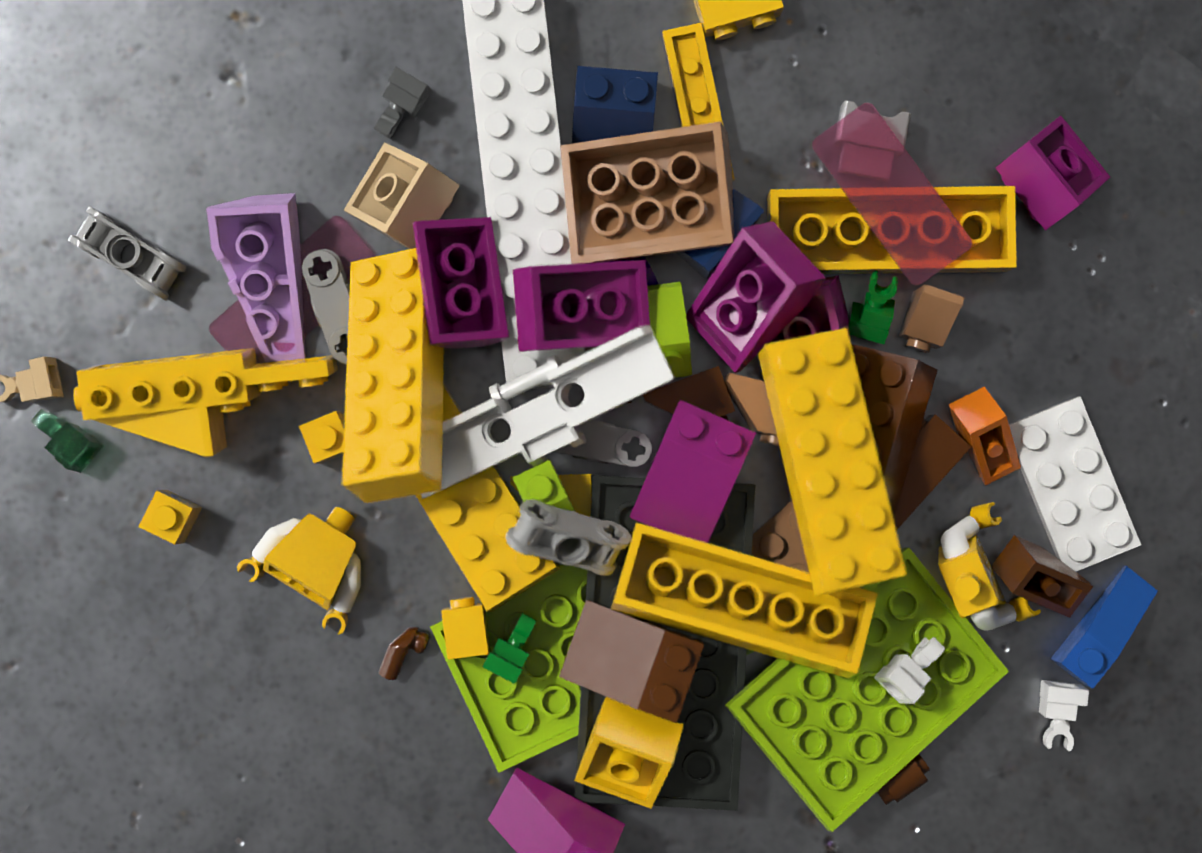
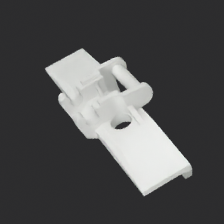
(608, 377)

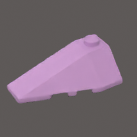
(261, 257)

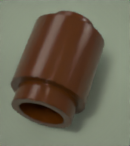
(905, 781)

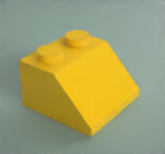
(629, 753)

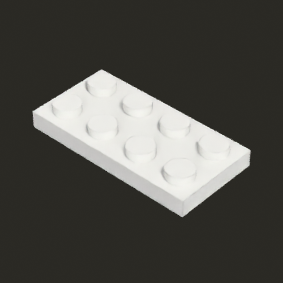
(1073, 485)

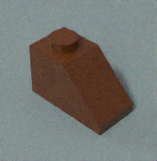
(702, 390)
(1040, 577)

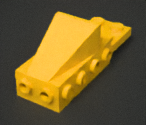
(185, 396)

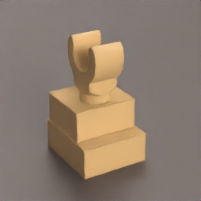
(35, 384)

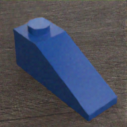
(1105, 628)

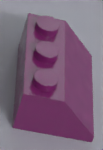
(460, 282)

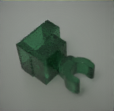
(69, 442)

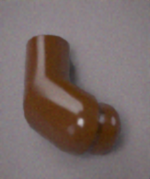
(399, 648)

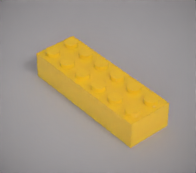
(841, 242)
(391, 383)
(831, 462)
(474, 526)
(742, 601)

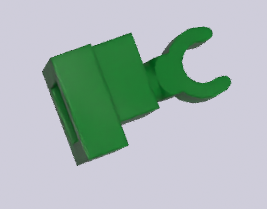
(875, 314)
(508, 656)

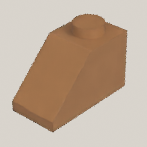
(930, 318)

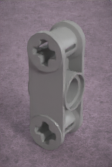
(105, 241)
(329, 299)
(605, 444)
(568, 537)

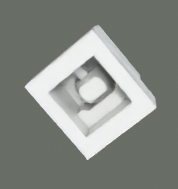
(905, 675)
(1061, 703)

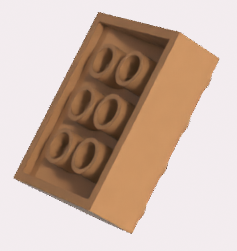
(648, 193)

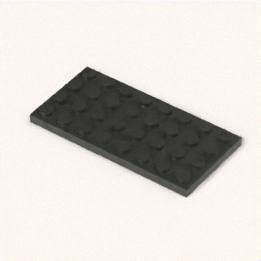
(709, 747)

